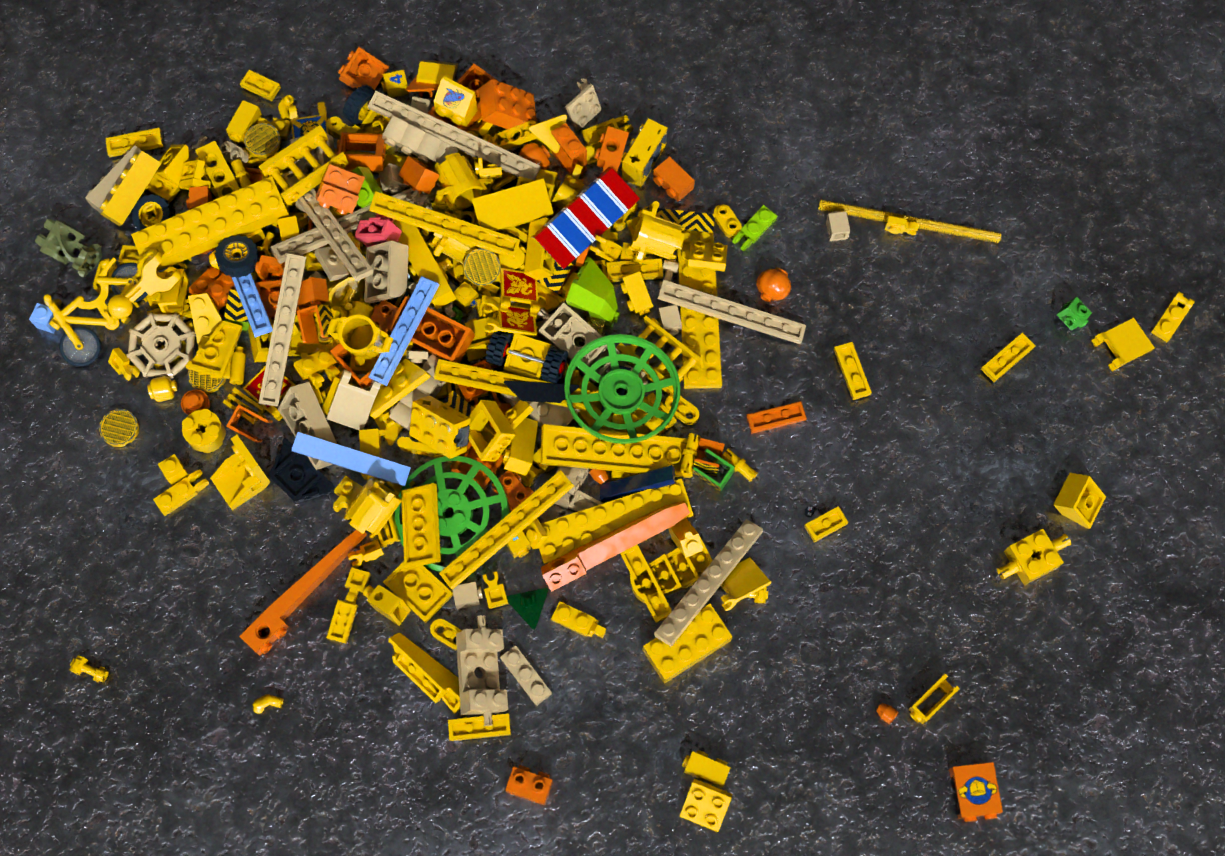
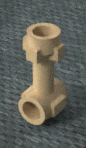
(670, 267)

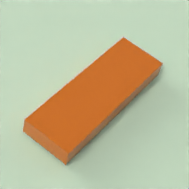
(776, 417)

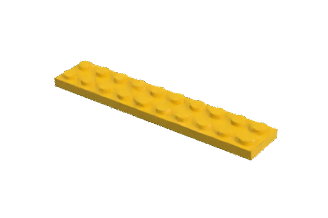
(699, 330)

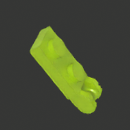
(755, 227)

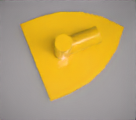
(351, 294)

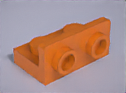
(269, 267)

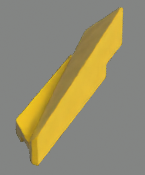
(426, 672)

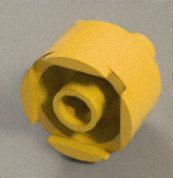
(193, 430)

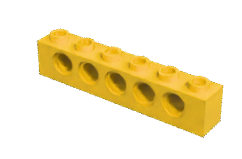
(211, 154)

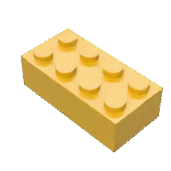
(698, 641)

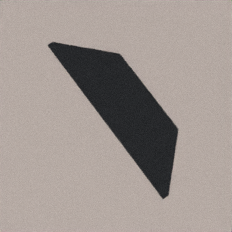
(539, 391)

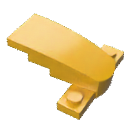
(663, 576)

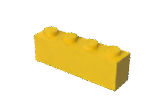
(130, 188)

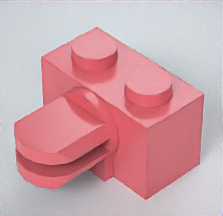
(377, 231)

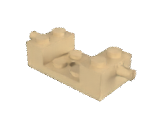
(562, 329)
(479, 650)

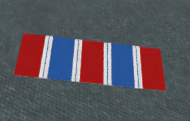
(585, 217)

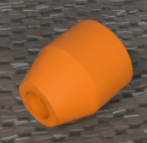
(599, 475)
(887, 713)

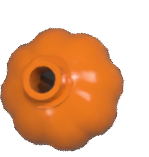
(536, 154)
(773, 284)

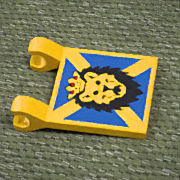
(303, 125)

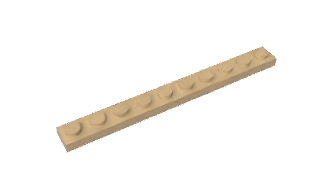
(454, 136)
(314, 239)

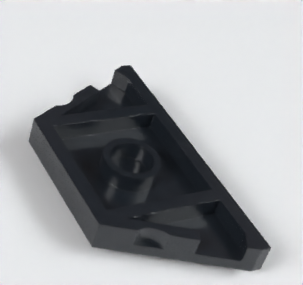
(298, 475)

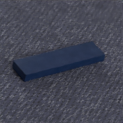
(637, 483)

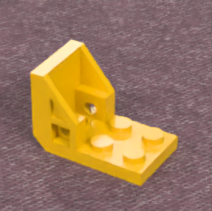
(239, 476)

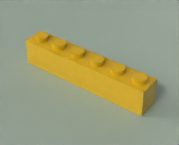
(424, 263)

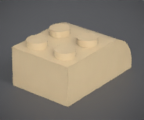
(390, 271)

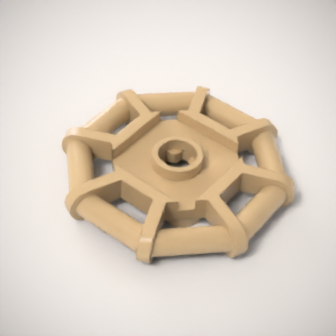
(161, 356)

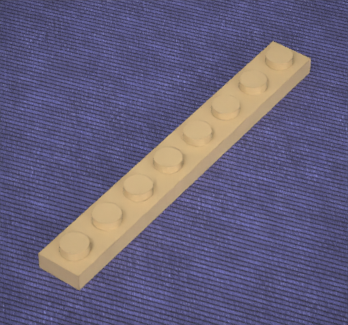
(332, 232)
(731, 312)
(282, 330)
(708, 583)

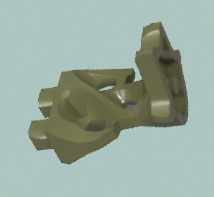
(58, 239)

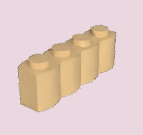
(416, 142)
(401, 412)

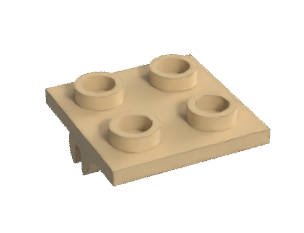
(583, 106)

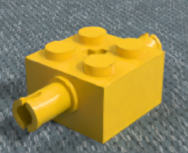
(1031, 568)

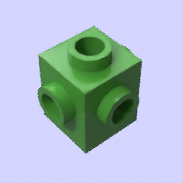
(1074, 314)

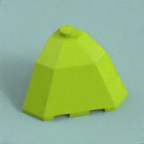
(594, 294)

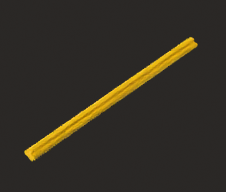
(947, 227)

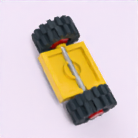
(527, 356)

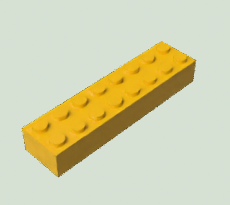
(212, 222)

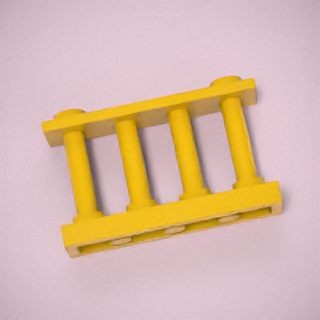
(292, 153)
(654, 326)

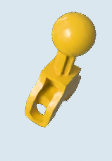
(146, 281)

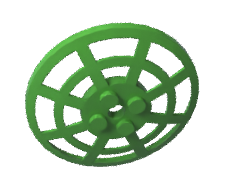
(624, 379)
(460, 503)

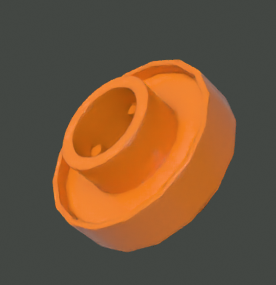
(194, 401)

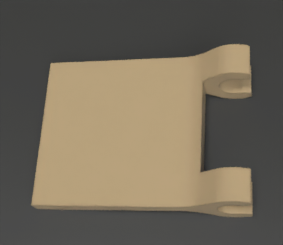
(351, 403)

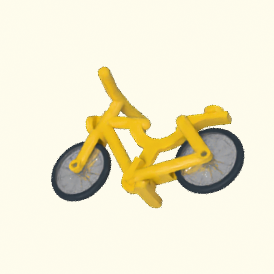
(80, 344)

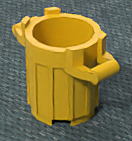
(459, 183)
(655, 235)
(453, 248)
(360, 336)
(373, 507)

